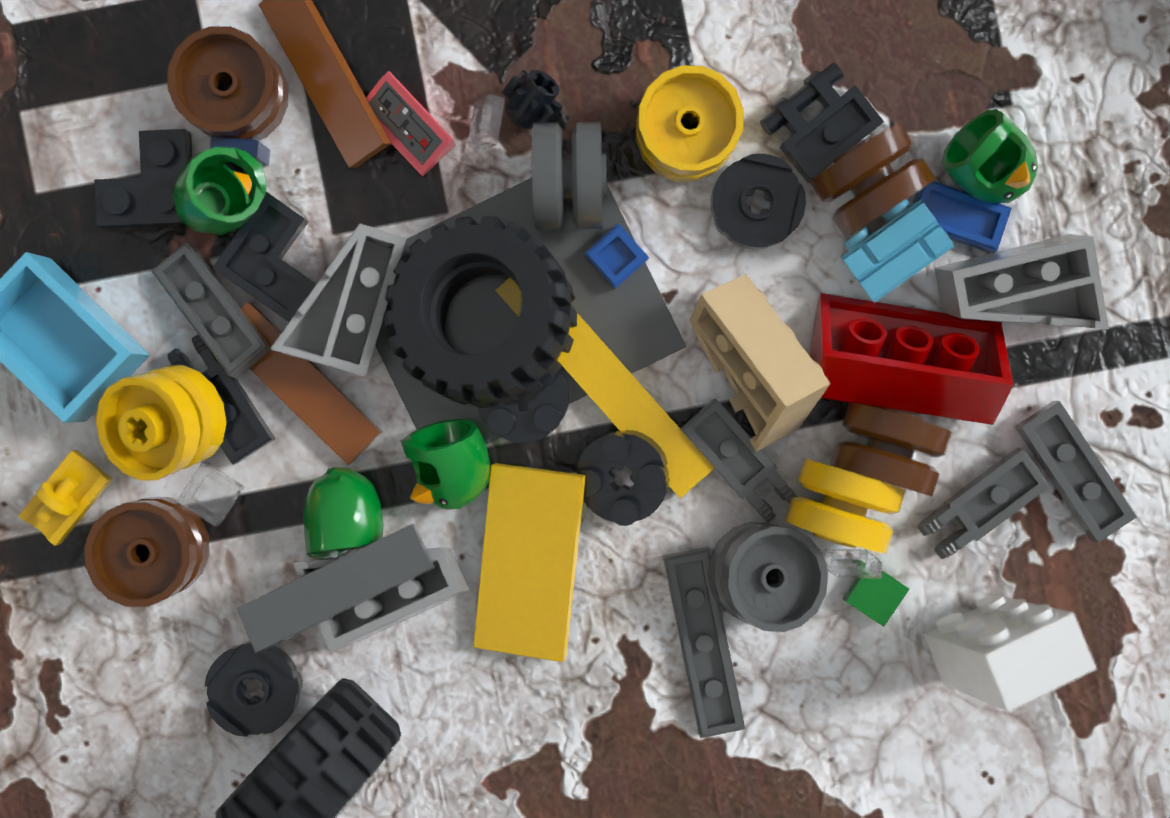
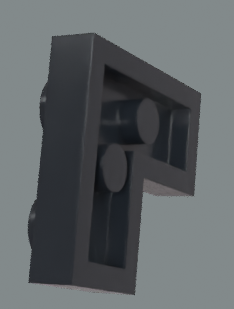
(146, 199)
(256, 261)

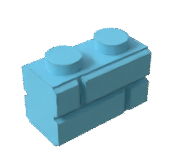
(896, 249)

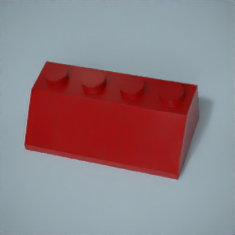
(911, 359)

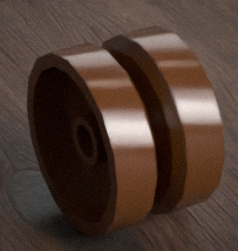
(207, 67)
(871, 178)
(891, 445)
(146, 551)

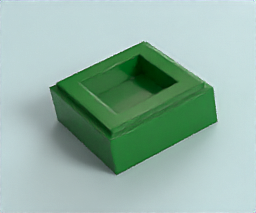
(876, 597)

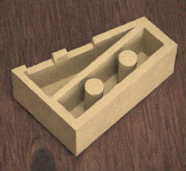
(760, 357)

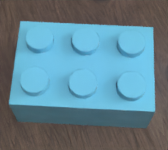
(61, 339)

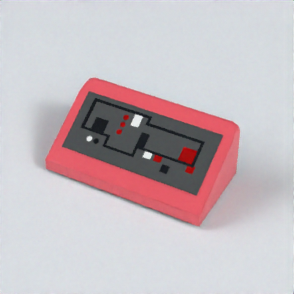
(409, 124)

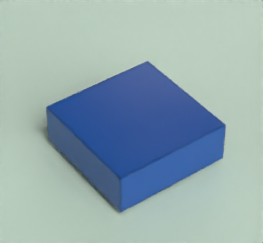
(616, 256)

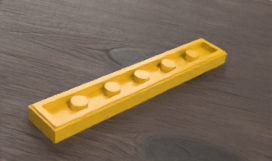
(624, 398)

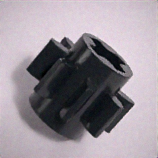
(532, 98)

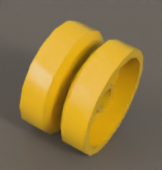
(705, 101)
(160, 422)
(844, 507)

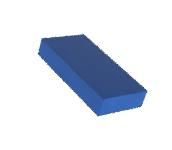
(965, 217)

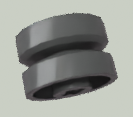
(568, 175)
(768, 576)

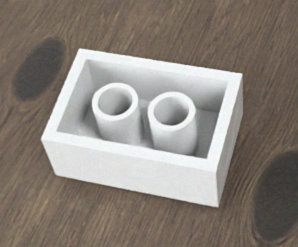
(1009, 651)

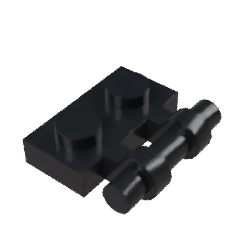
(831, 132)

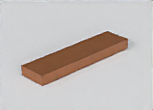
(326, 78)
(312, 395)

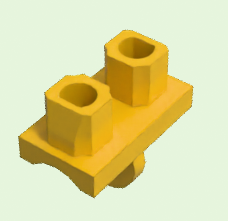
(65, 497)

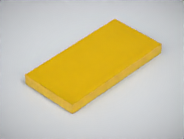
(529, 561)

